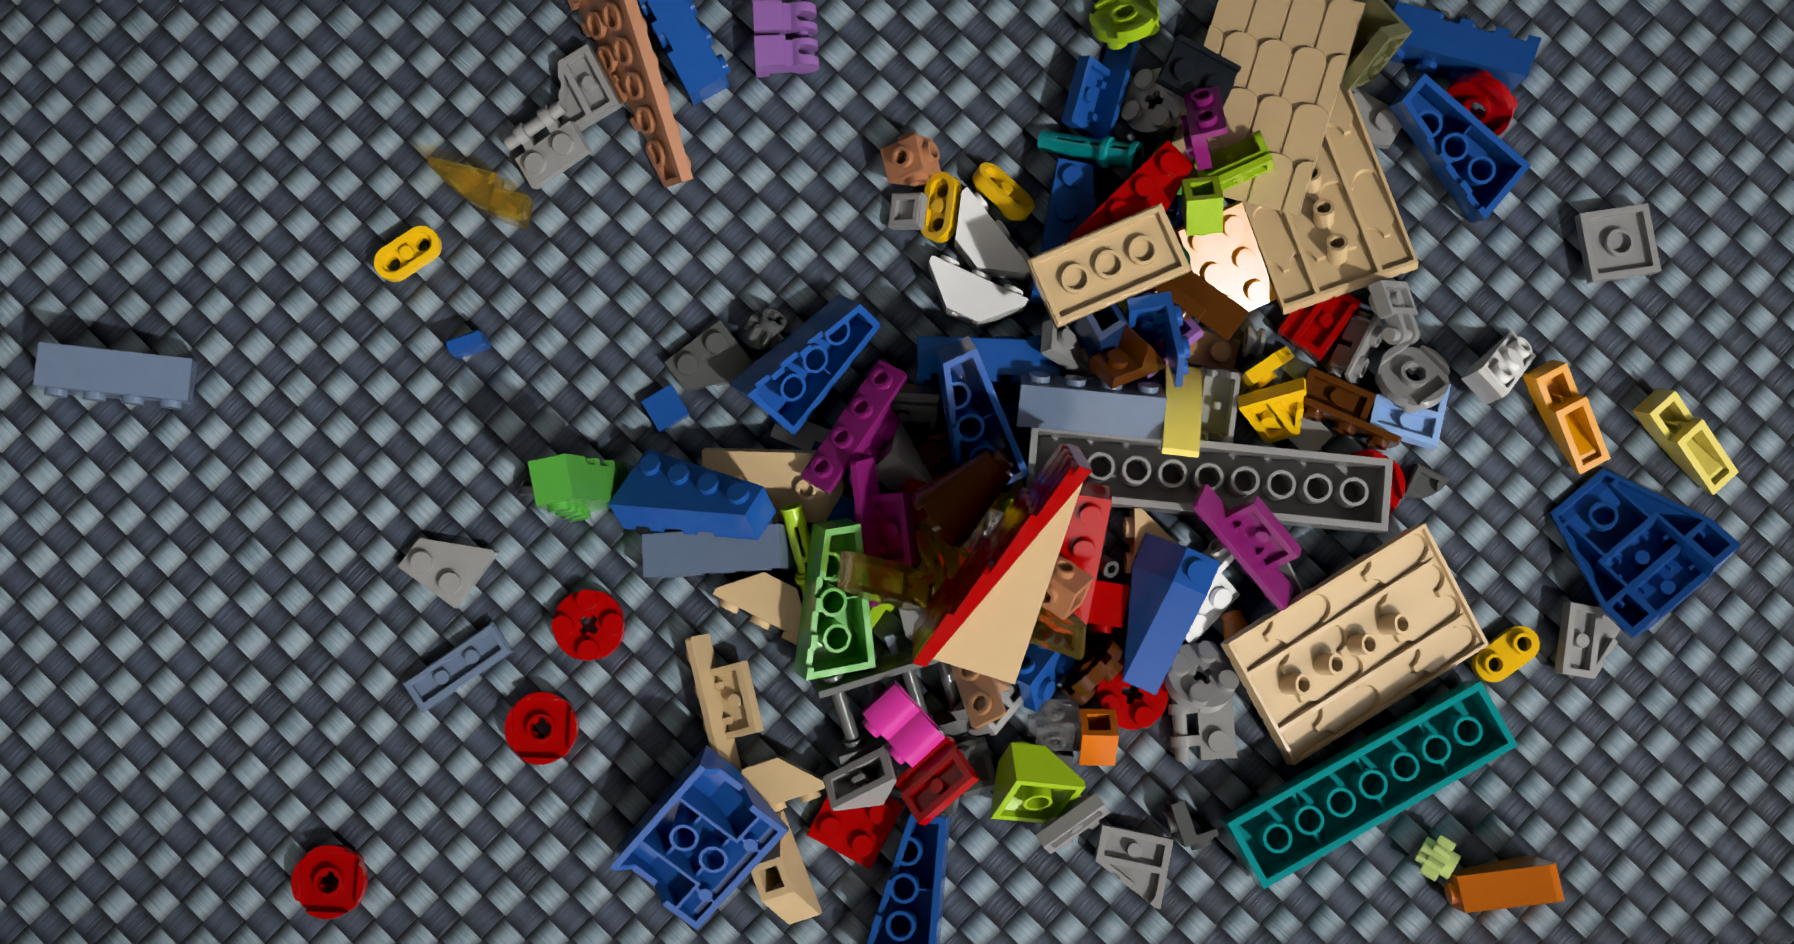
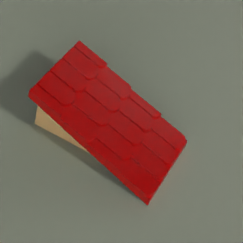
(994, 599)

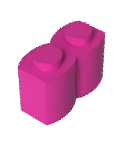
(902, 724)

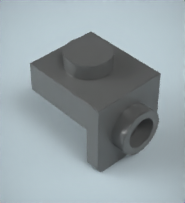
(981, 763)
(1179, 821)

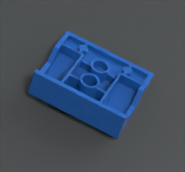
(701, 838)

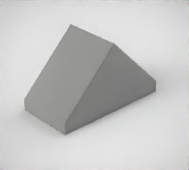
(900, 462)
(861, 782)

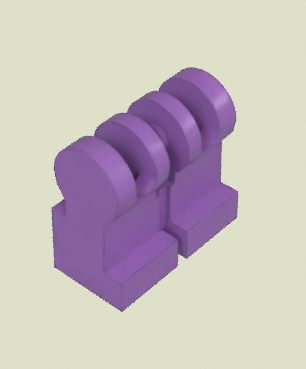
(772, 51)

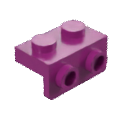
(1202, 120)

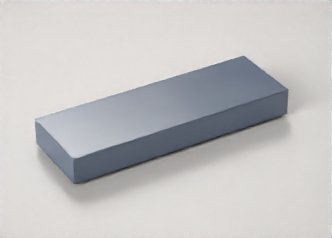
(458, 667)

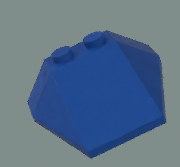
(1639, 548)

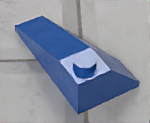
(1164, 601)

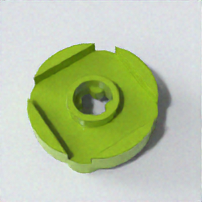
(1138, 21)

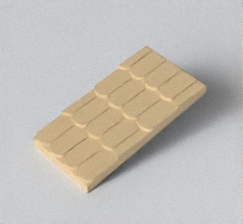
(1285, 88)
(1346, 226)
(1355, 643)

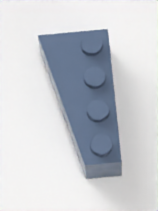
(115, 375)
(1091, 405)
(687, 555)

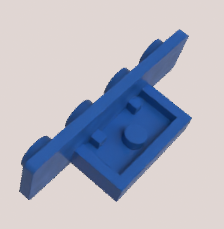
(1098, 94)

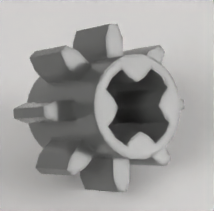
(766, 329)

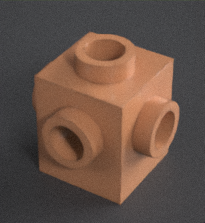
(911, 160)
(1066, 588)

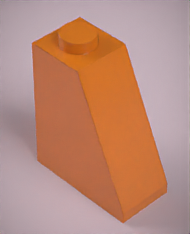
(1504, 884)

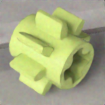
(1437, 857)

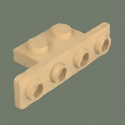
(724, 698)

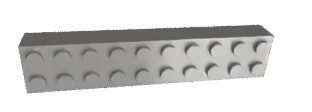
(1294, 484)

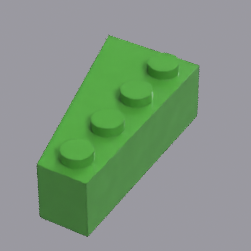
(575, 484)
(833, 623)

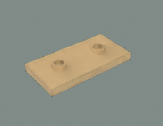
(1108, 265)
(779, 474)

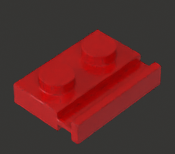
(1319, 325)
(936, 781)

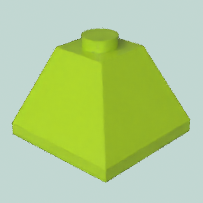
(1033, 785)

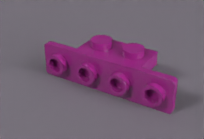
(860, 429)
(883, 517)
(1253, 539)

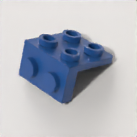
(1158, 319)
(1040, 674)

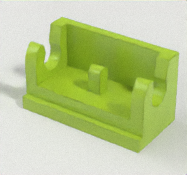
(1239, 162)

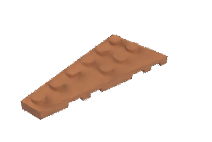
(636, 79)

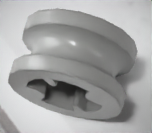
(1253, 342)

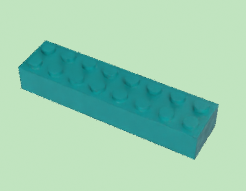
(1368, 782)

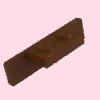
(1204, 303)
(1344, 407)

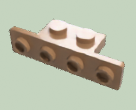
(980, 696)

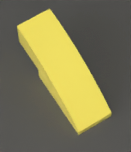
(1182, 414)
(1685, 439)

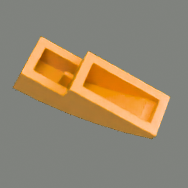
(1567, 415)

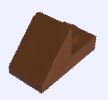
(1127, 362)

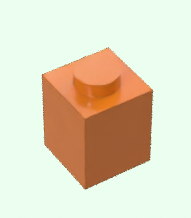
(1098, 737)

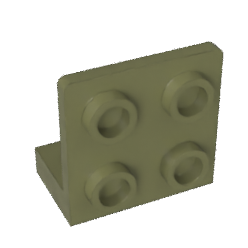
(1375, 43)

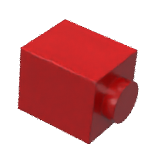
(1108, 606)

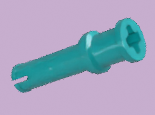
(1104, 151)

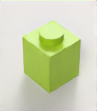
(1202, 206)

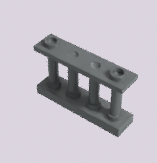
(856, 744)

